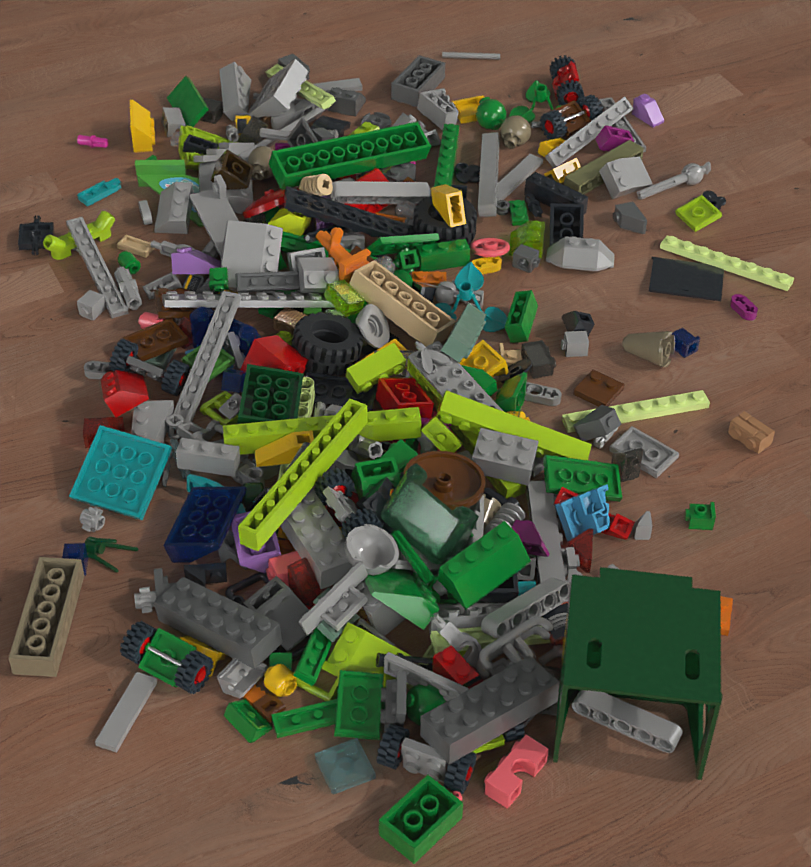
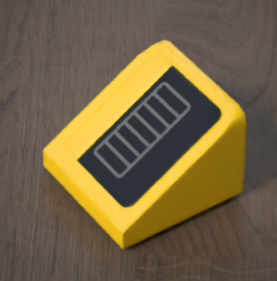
(241, 122)

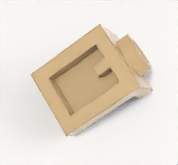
(510, 356)

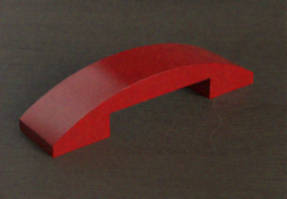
(619, 525)

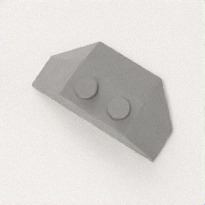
(580, 254)

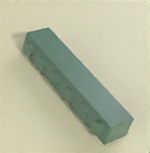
(464, 333)

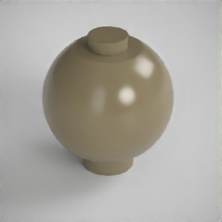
(515, 131)
(259, 159)

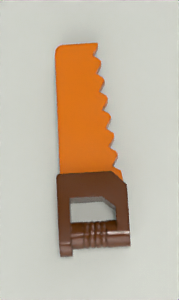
(262, 701)

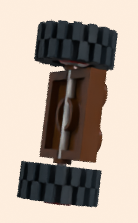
(570, 117)

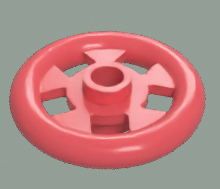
(490, 247)

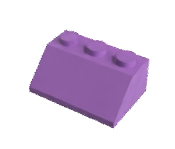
(250, 558)

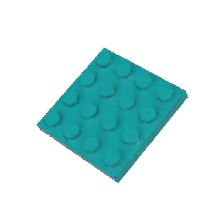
(121, 472)

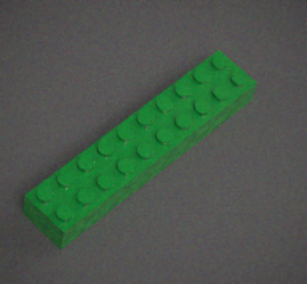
(350, 154)

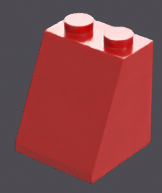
(274, 353)

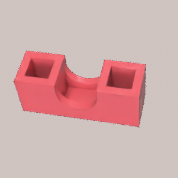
(526, 757)

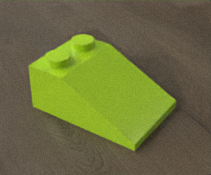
(358, 651)

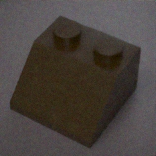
(233, 170)

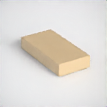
(135, 246)

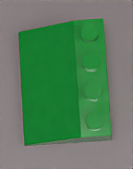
(405, 594)

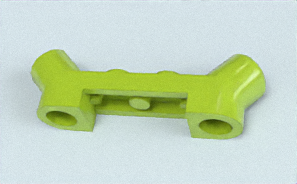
(61, 246)

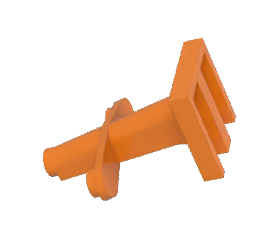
(347, 262)

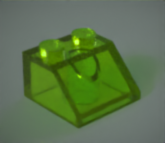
(528, 234)

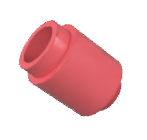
(148, 319)

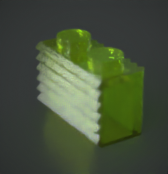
(344, 298)

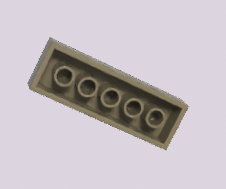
(47, 617)

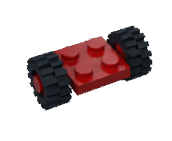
(565, 80)

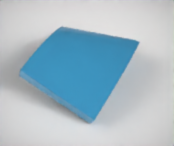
(584, 512)

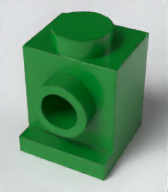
(701, 516)

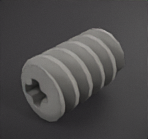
(509, 513)

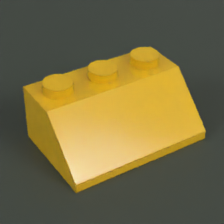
(141, 128)

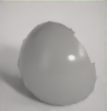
(371, 547)

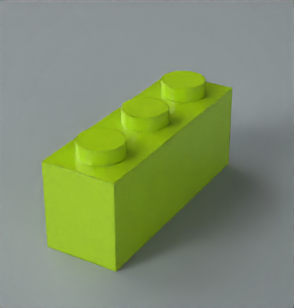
(378, 365)

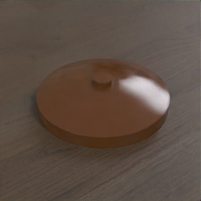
(451, 477)

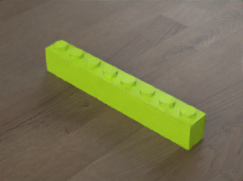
(473, 416)

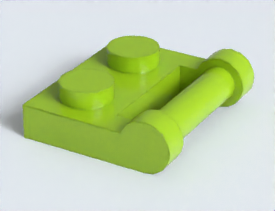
(217, 402)

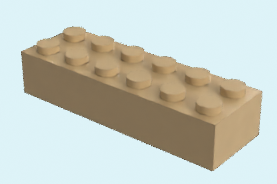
(402, 304)

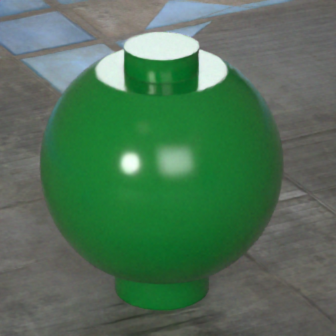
(490, 113)
(421, 700)

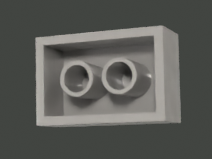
(505, 456)

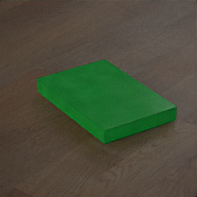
(359, 705)

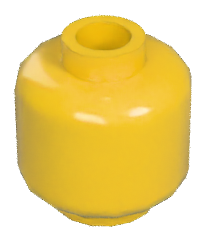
(280, 680)

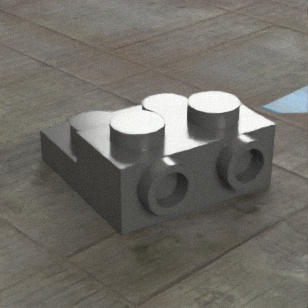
(395, 701)

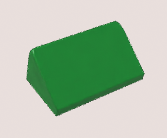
(247, 720)

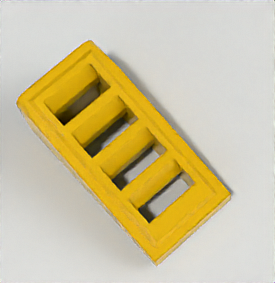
(547, 146)

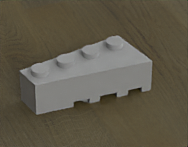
(235, 90)
(150, 419)
(464, 618)

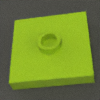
(698, 213)

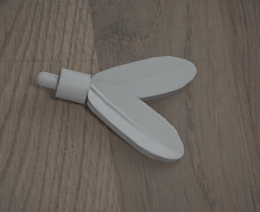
(428, 356)

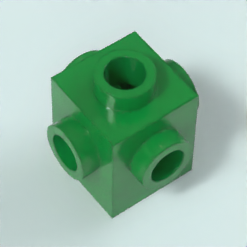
(410, 256)

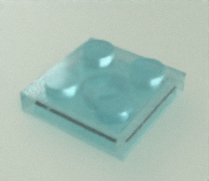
(345, 766)

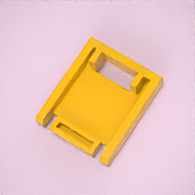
(467, 108)

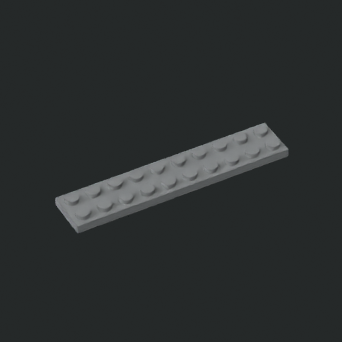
(257, 300)

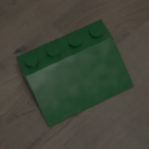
(269, 395)

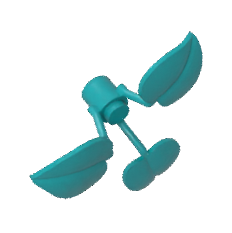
(467, 281)

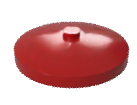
(268, 201)

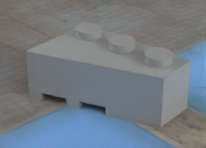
(437, 107)

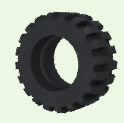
(429, 221)
(327, 342)

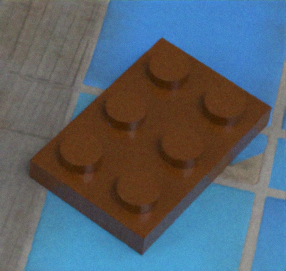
(170, 312)
(157, 339)

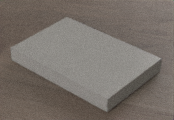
(655, 456)

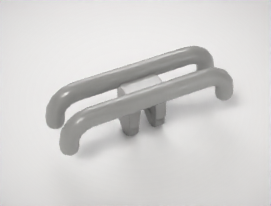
(513, 639)

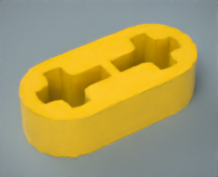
(488, 264)

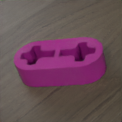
(743, 307)

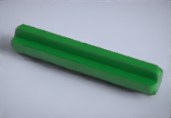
(412, 557)

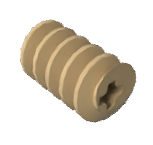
(317, 185)

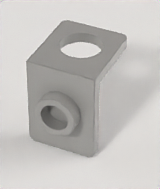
(231, 406)

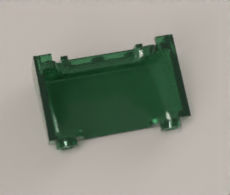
(426, 520)

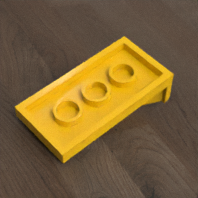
(487, 359)

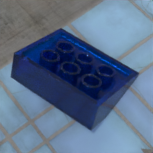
(203, 522)

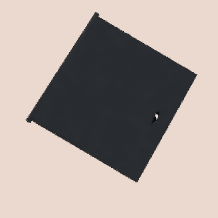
(686, 279)

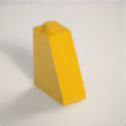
(449, 204)

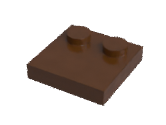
(598, 389)

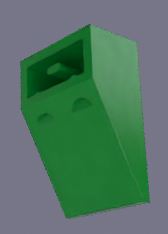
(370, 473)

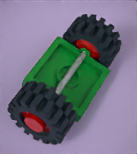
(166, 657)

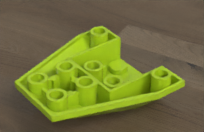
(189, 157)

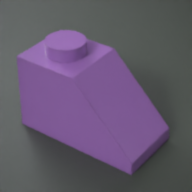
(647, 110)

